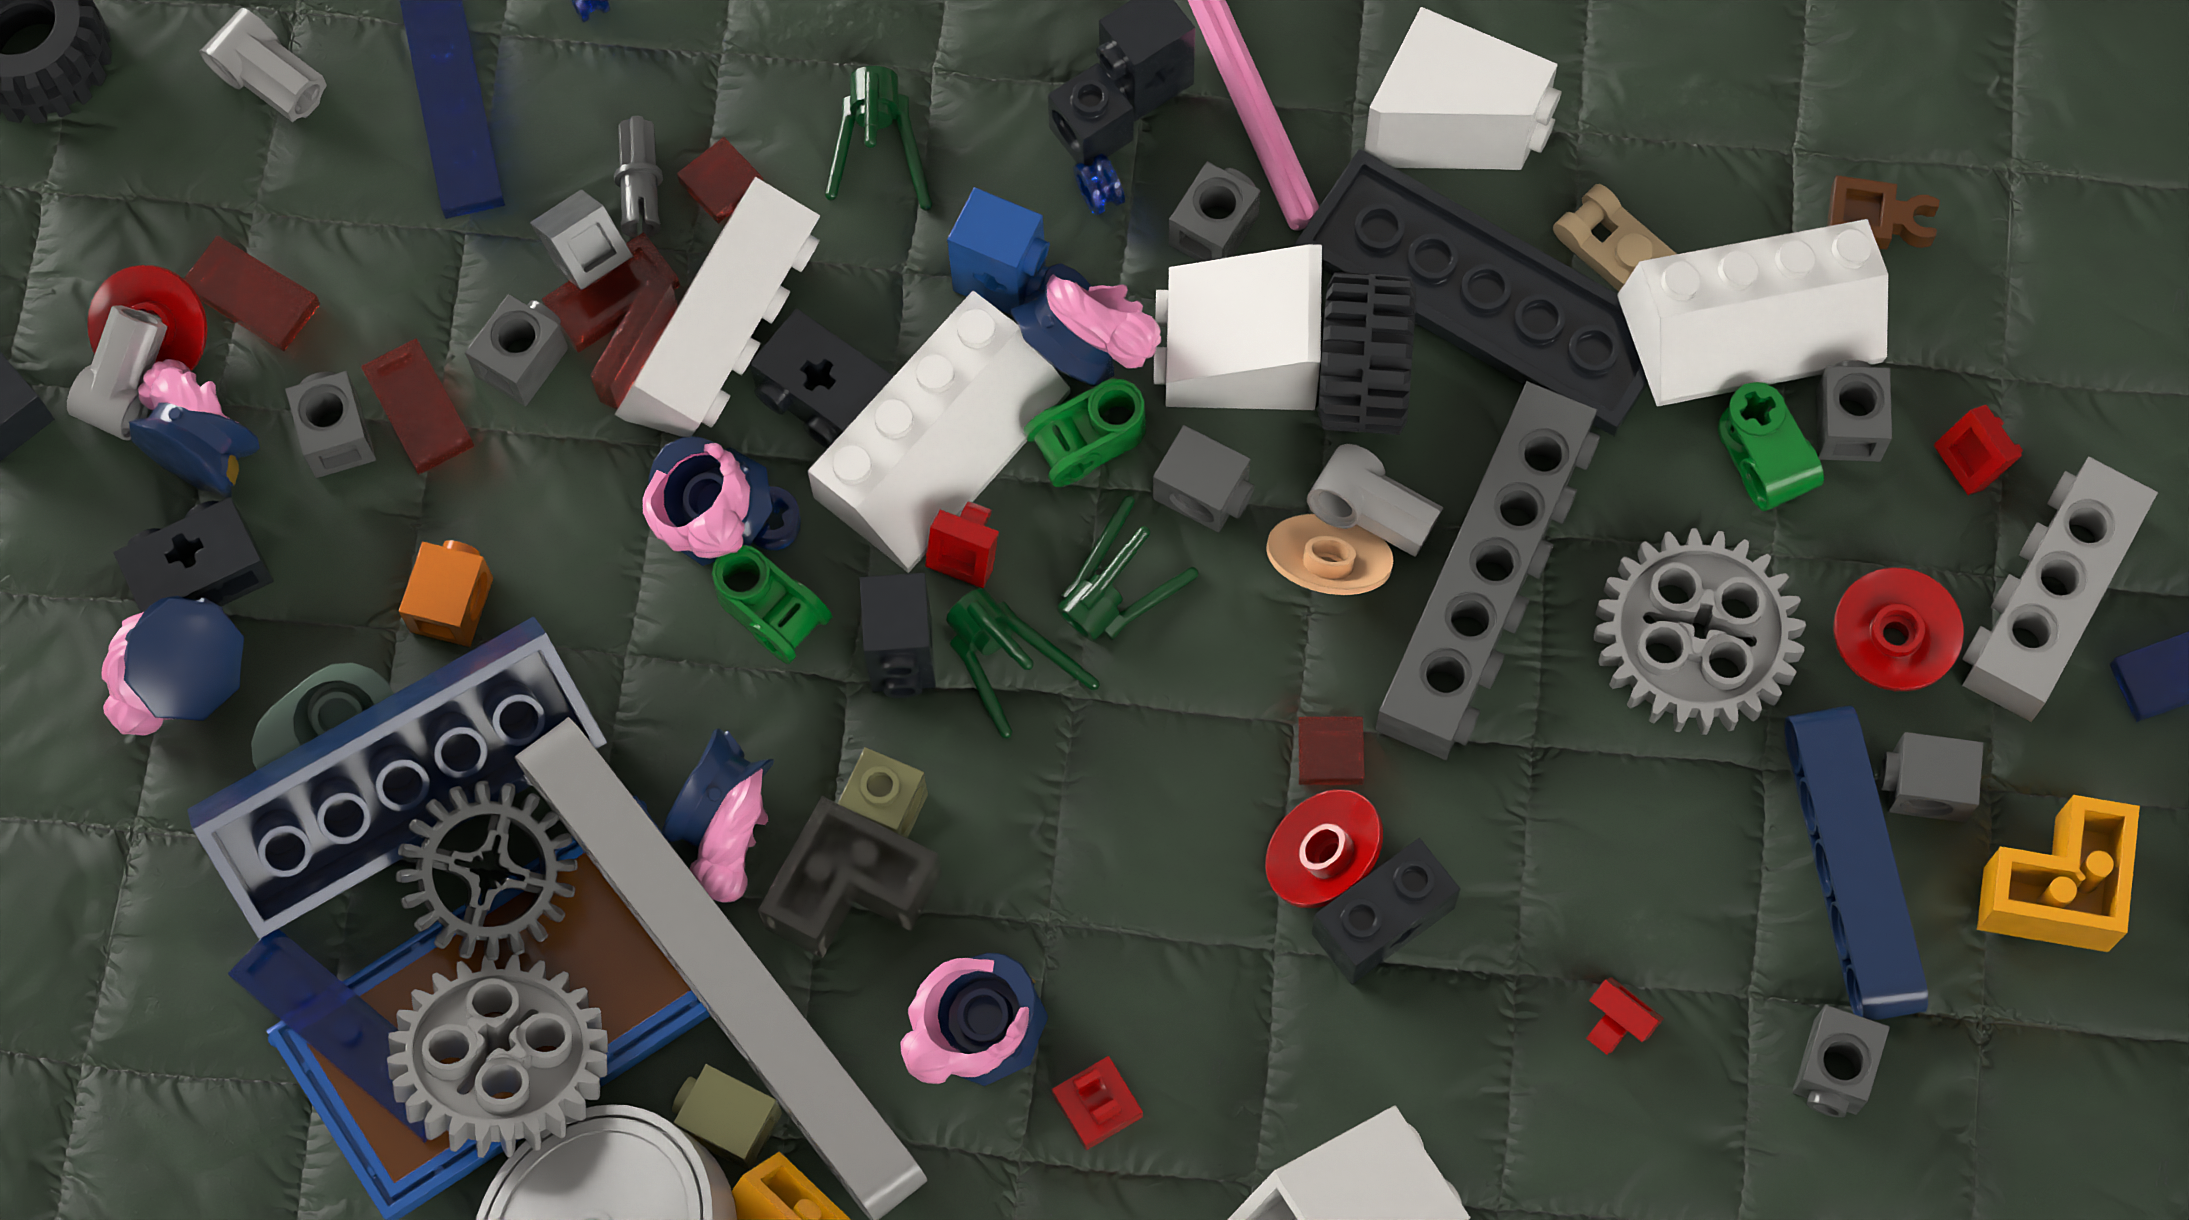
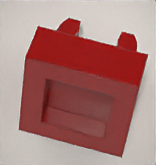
(1977, 449)
(963, 545)
(1623, 1014)
(1097, 1103)

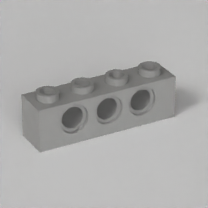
(2112, 511)

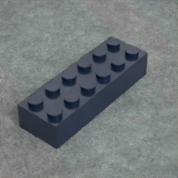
(348, 796)

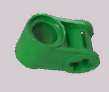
(1084, 433)
(1771, 456)
(775, 610)

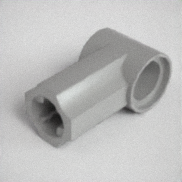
(252, 56)
(108, 388)
(1358, 493)

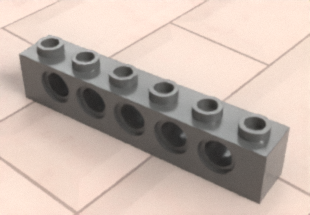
(1539, 425)

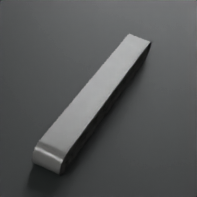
(721, 970)

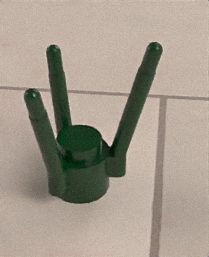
(873, 106)
(1092, 601)
(988, 627)

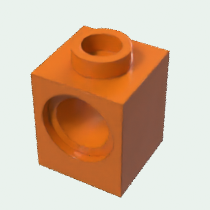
(446, 592)

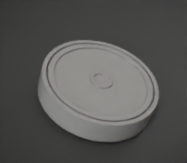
(611, 1168)

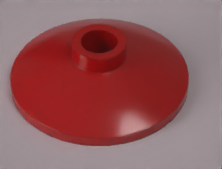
(157, 293)
(1913, 606)
(1324, 848)

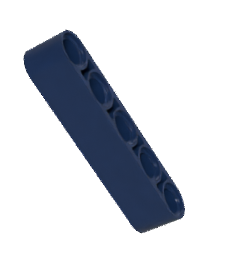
(1855, 864)

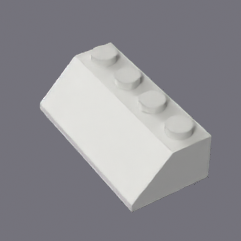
(1758, 311)
(720, 312)
(937, 431)

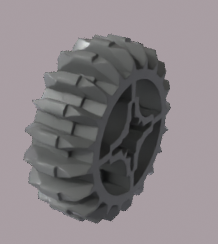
(432, 857)

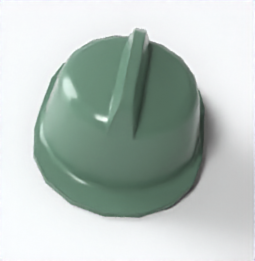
(315, 708)

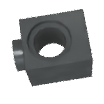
(1214, 238)
(581, 239)
(524, 372)
(1850, 436)
(336, 446)
(1203, 479)
(1933, 777)
(1856, 1039)

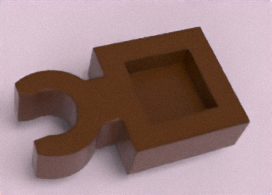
(1876, 200)

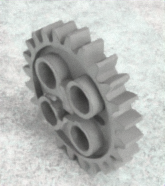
(1689, 683)
(497, 1056)

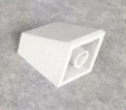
(1461, 100)
(1242, 331)
(1359, 1175)

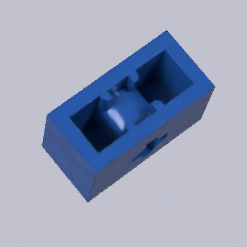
(997, 251)

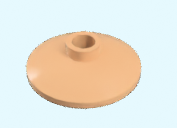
(1329, 557)

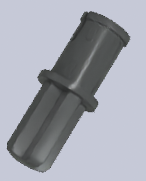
(638, 176)

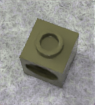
(885, 792)
(726, 1116)

